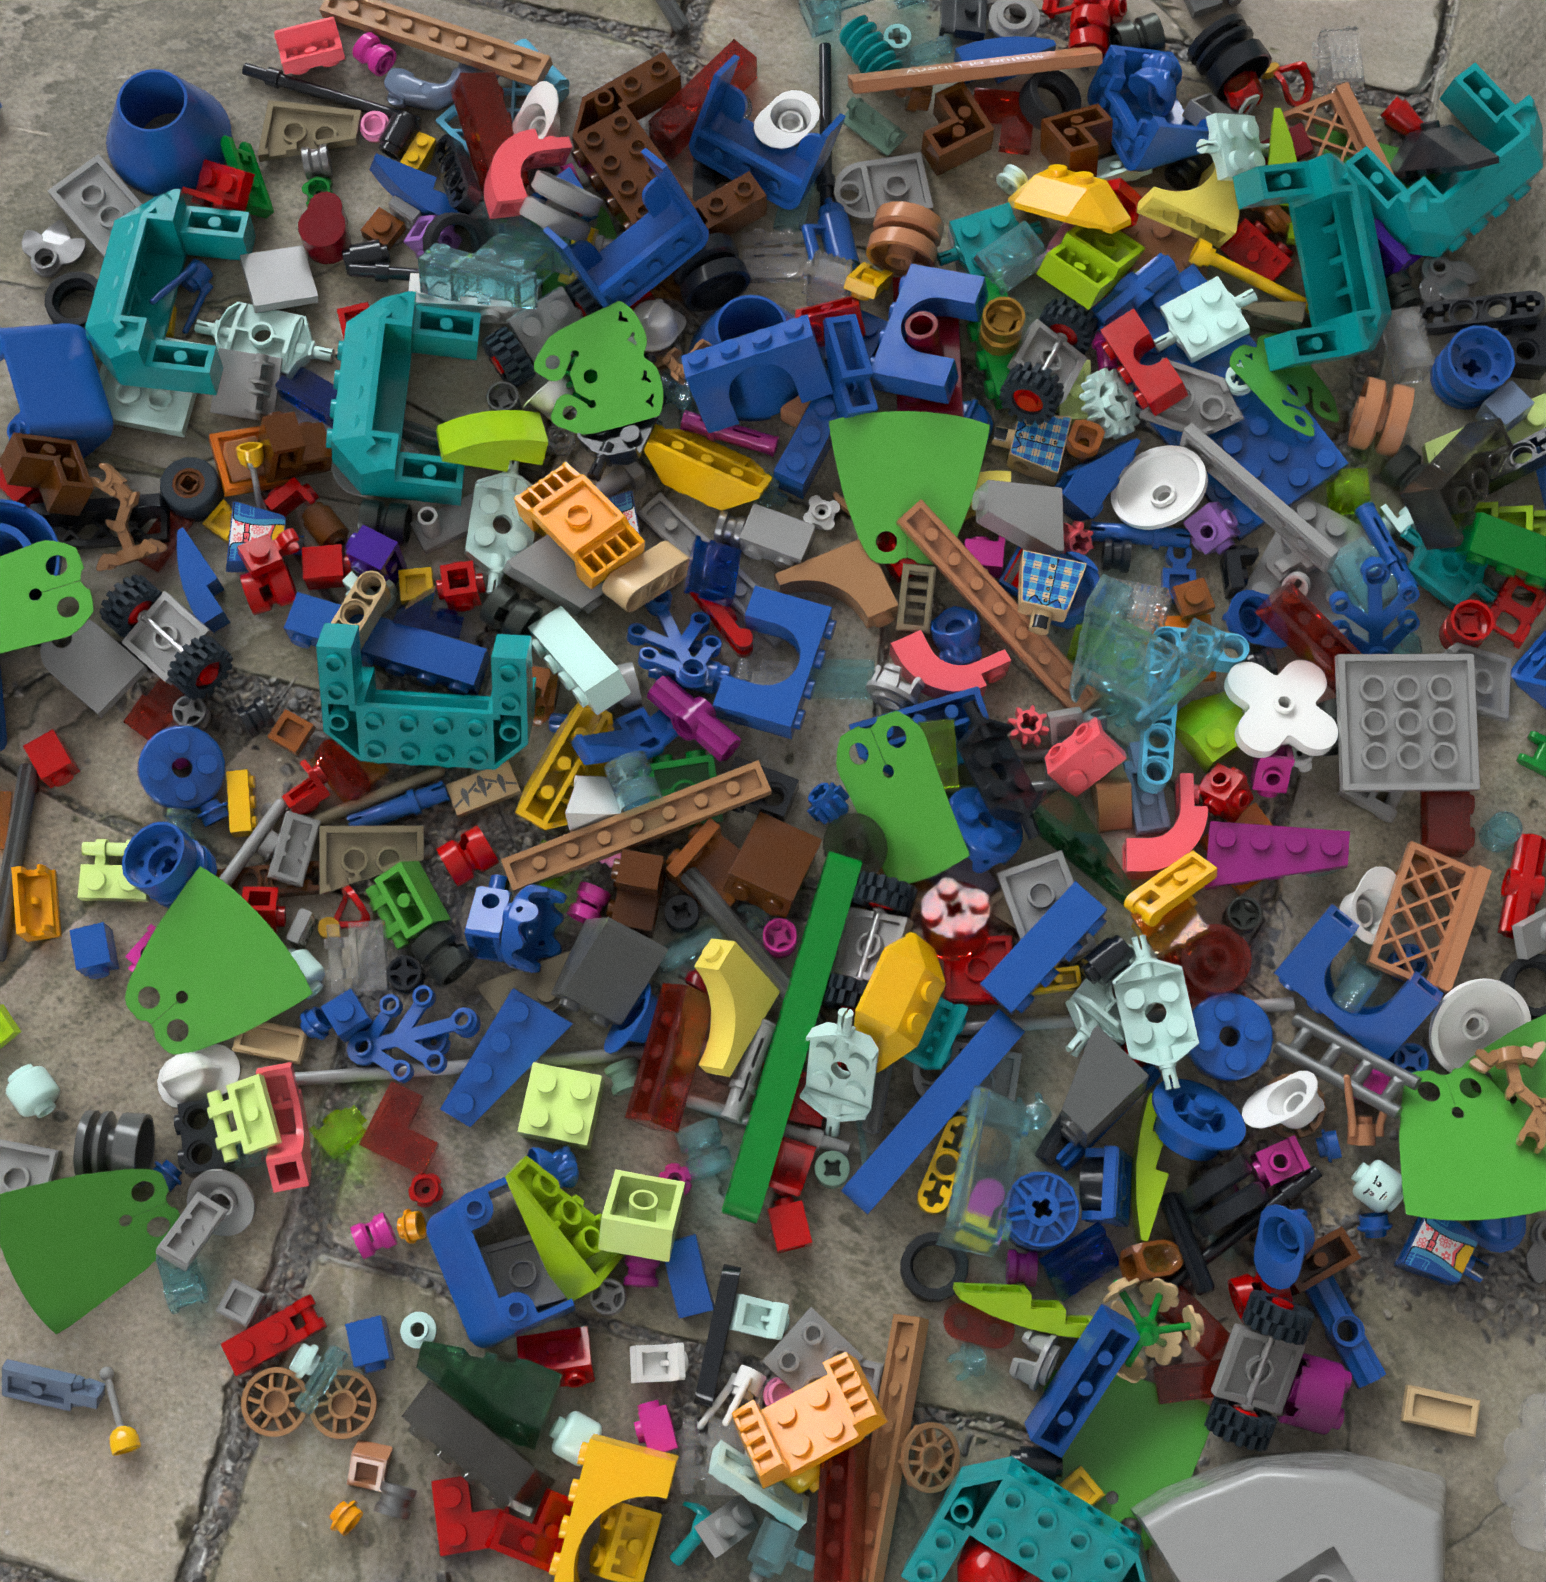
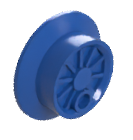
(1196, 1120)

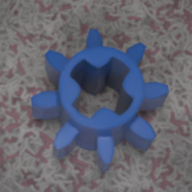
(827, 802)

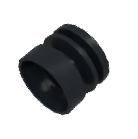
(1226, 51)

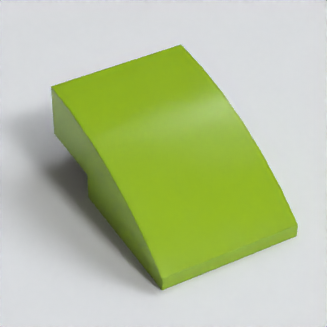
(1089, 263)
(493, 439)

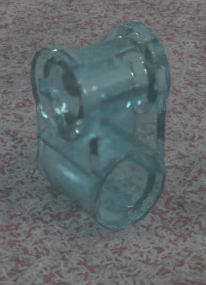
(1355, 985)
(178, 1282)

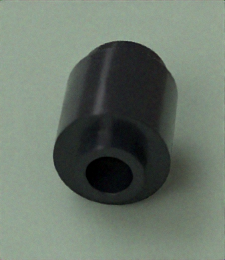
(398, 135)
(366, 253)
(1106, 960)
(1040, 1461)

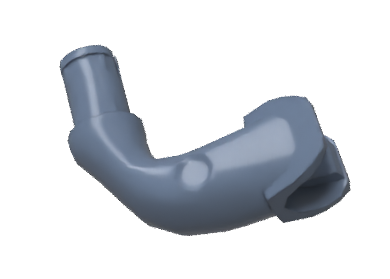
(413, 92)

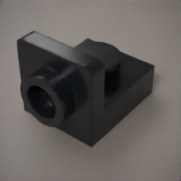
(1233, 568)

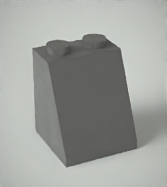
(607, 971)
(1101, 1089)

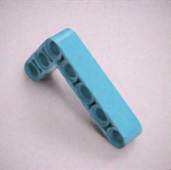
(1165, 727)

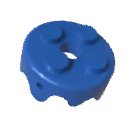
(163, 785)
(985, 845)
(528, 925)
(1253, 1032)

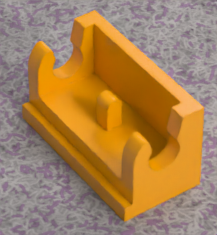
(36, 903)

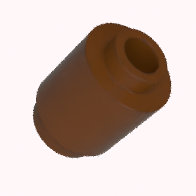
(324, 525)

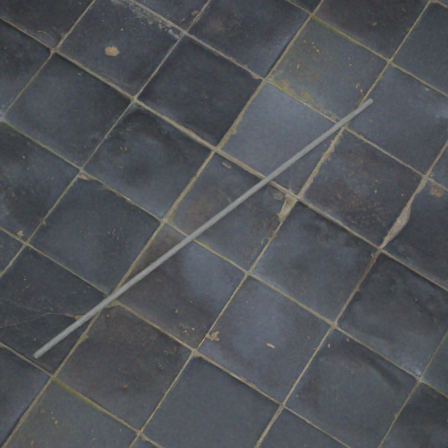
(600, 1056)

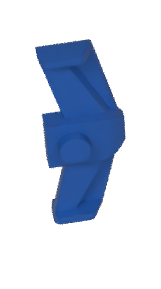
(632, 733)

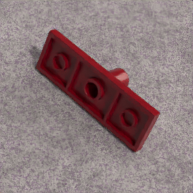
(937, 337)

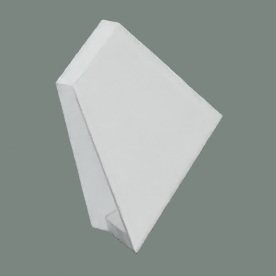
(590, 802)

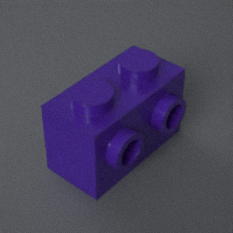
(375, 552)

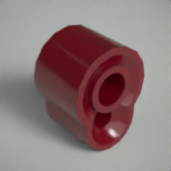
(324, 228)

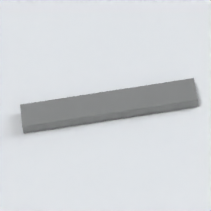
(1260, 499)
(673, 526)

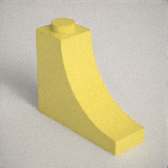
(1202, 212)
(738, 1002)

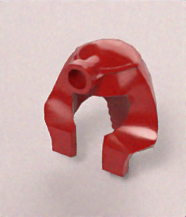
(984, 1564)

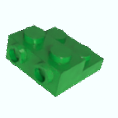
(683, 773)

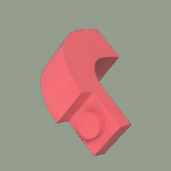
(521, 152)
(941, 677)
(1149, 856)
(291, 1160)

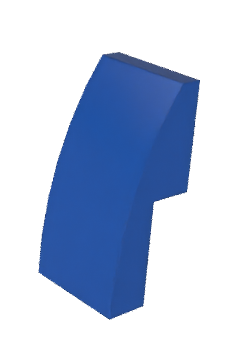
(688, 1278)

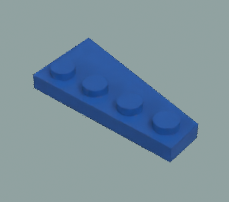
(508, 1049)

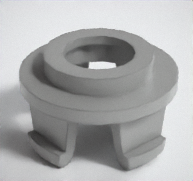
(1003, 28)
(891, 692)
(1041, 1371)

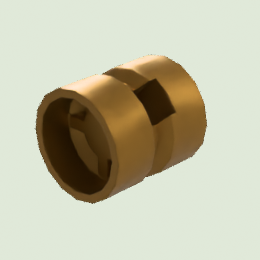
(1001, 326)

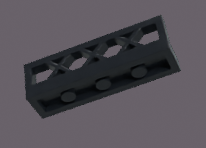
(100, 509)

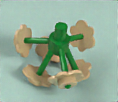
(1161, 1340)

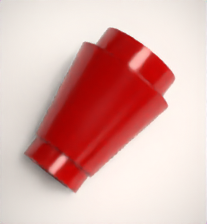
(1401, 117)

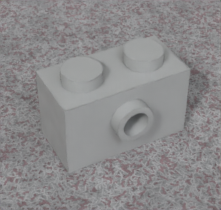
(776, 537)

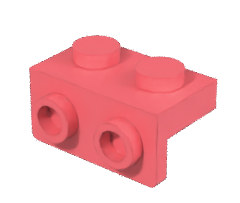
(309, 46)
(1083, 758)

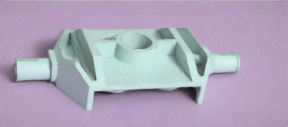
(288, 338)
(494, 499)
(1162, 983)
(1096, 1006)
(828, 1088)

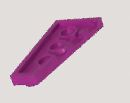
(1271, 852)

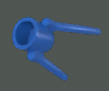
(192, 278)

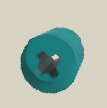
(867, 47)

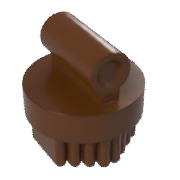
(916, 97)

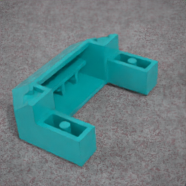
(1442, 212)
(1335, 255)
(143, 257)
(374, 396)
(425, 725)
(1030, 1525)

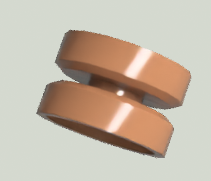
(904, 236)
(1381, 416)

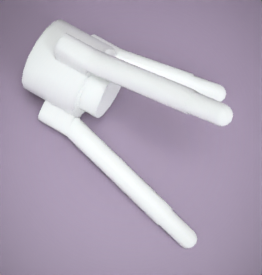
(745, 1386)

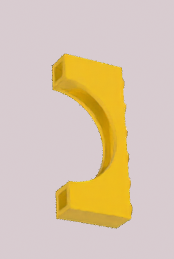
(609, 1475)

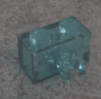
(1347, 576)
(775, 1547)

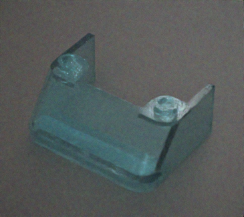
(984, 1173)

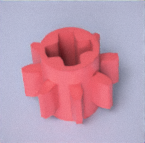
(1076, 538)
(1029, 717)

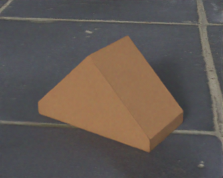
(1113, 801)

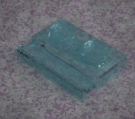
(1012, 257)

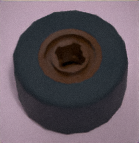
(203, 491)

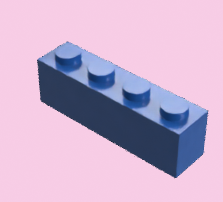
(1044, 948)
(1081, 1380)

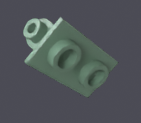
(873, 126)

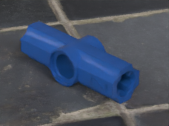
(1135, 290)
(1357, 1352)

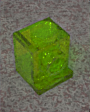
(1348, 490)
(340, 1131)

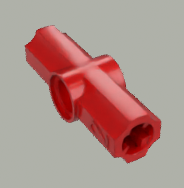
(1522, 882)

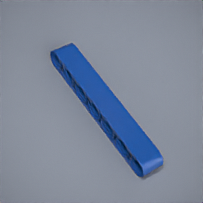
(932, 1111)

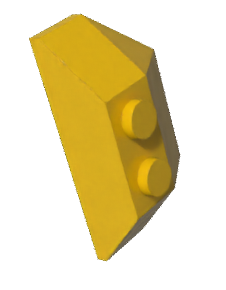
(1072, 198)
(704, 468)
(552, 780)
(900, 998)

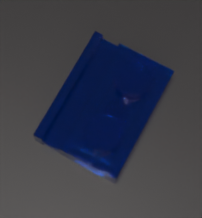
(713, 571)
(1079, 1261)

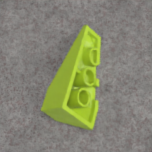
(1208, 729)
(561, 1230)

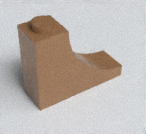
(847, 576)

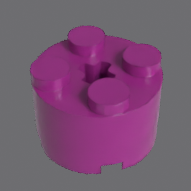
(1317, 1395)

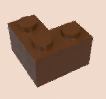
(961, 130)
(1077, 138)
(293, 447)
(51, 466)
(640, 889)
(1328, 1256)

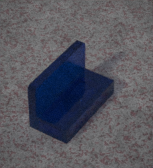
(309, 394)

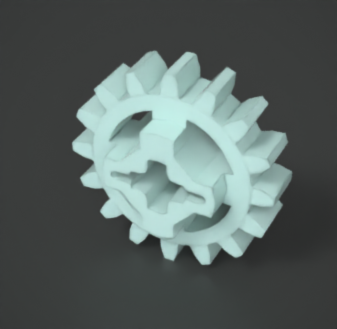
(1110, 403)

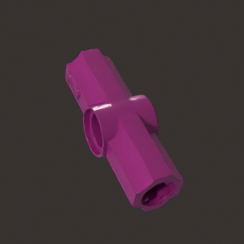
(694, 718)

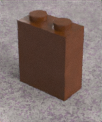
(772, 865)

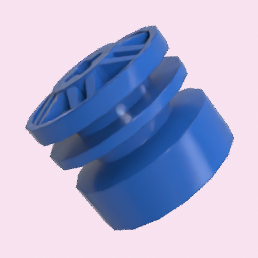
(1472, 367)
(163, 861)
(1047, 1231)

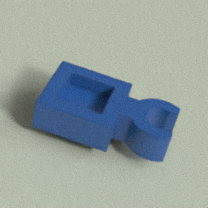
(1178, 572)

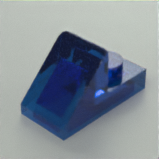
(418, 614)

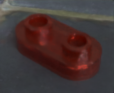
(342, 770)
(977, 1327)

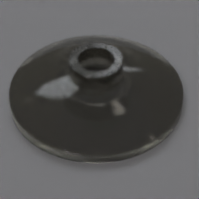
(842, 837)

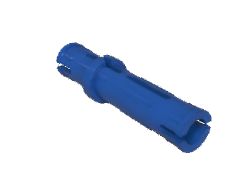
(1157, 537)
(1382, 540)
(402, 806)

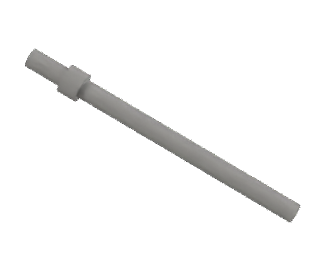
(813, 1137)

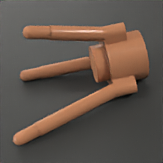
(1361, 1128)

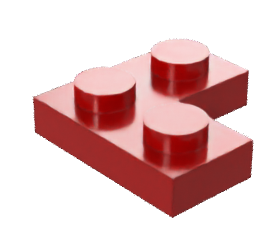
(456, 1522)
(532, 1541)

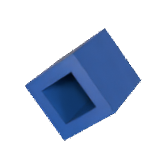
(94, 950)
(347, 1015)
(370, 1343)

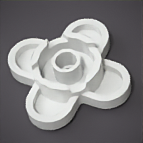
(1280, 709)

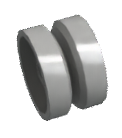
(561, 205)

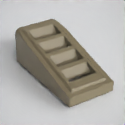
(1274, 316)
(920, 570)

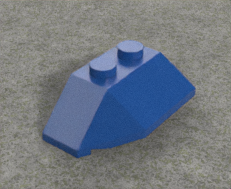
(936, 709)

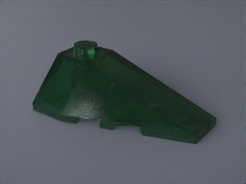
(1070, 829)
(504, 1395)

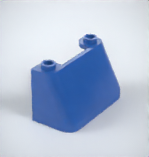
(1138, 136)
(56, 384)

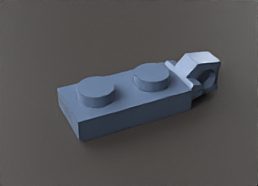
(1148, 809)
(49, 1386)

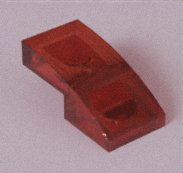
(154, 711)

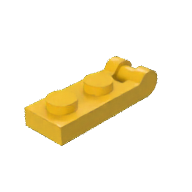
(867, 282)
(1170, 887)

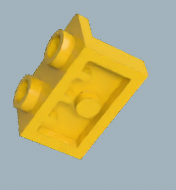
(624, 1543)

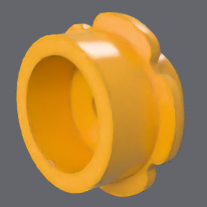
(411, 1226)
(345, 1517)

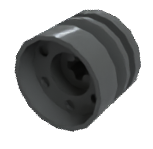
(112, 1146)

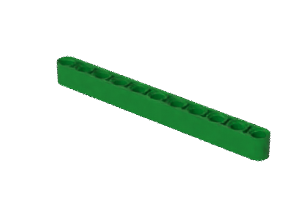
(789, 1043)

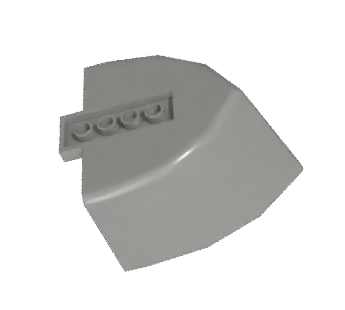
(1301, 1521)

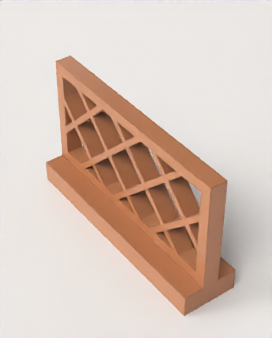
(1351, 120)
(1458, 923)

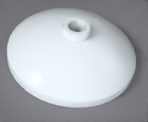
(1160, 487)
(1495, 1012)

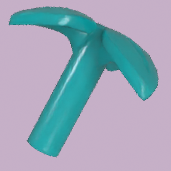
(693, 1539)

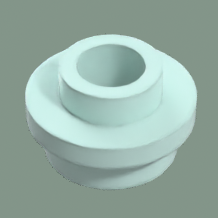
(430, 1329)
(305, 1360)

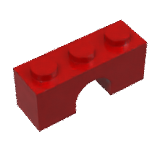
(1156, 384)

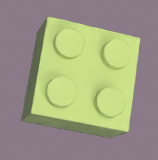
(561, 1106)
(641, 1215)

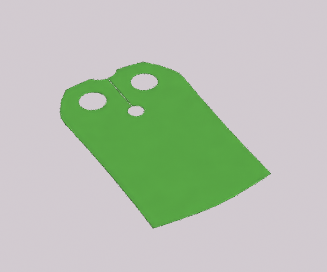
(38, 621)
(907, 806)

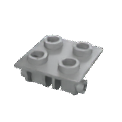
(247, 385)
(804, 1348)

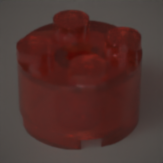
(955, 919)
(1223, 947)

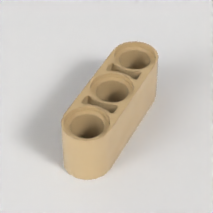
(646, 576)
(368, 605)

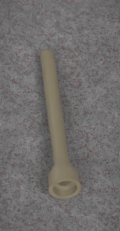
(380, 795)

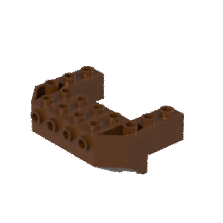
(611, 142)

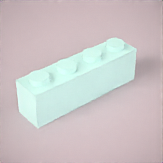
(579, 661)

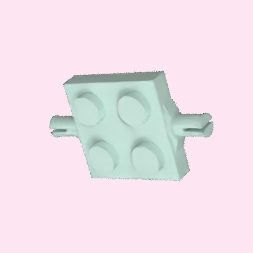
(1233, 144)
(1205, 319)

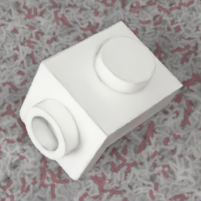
(658, 1363)

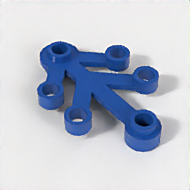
(1376, 619)
(688, 670)
(407, 1035)

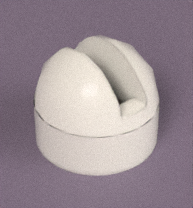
(1292, 577)

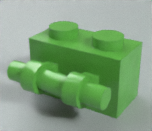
(406, 902)

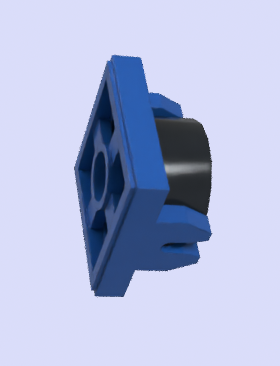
(1106, 1186)

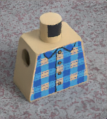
(1035, 448)
(1047, 588)

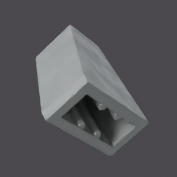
(1022, 514)
(553, 575)

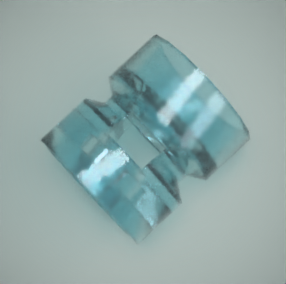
(631, 778)
(700, 1137)

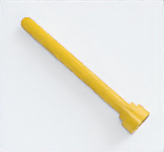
(1206, 255)

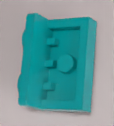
(943, 1027)

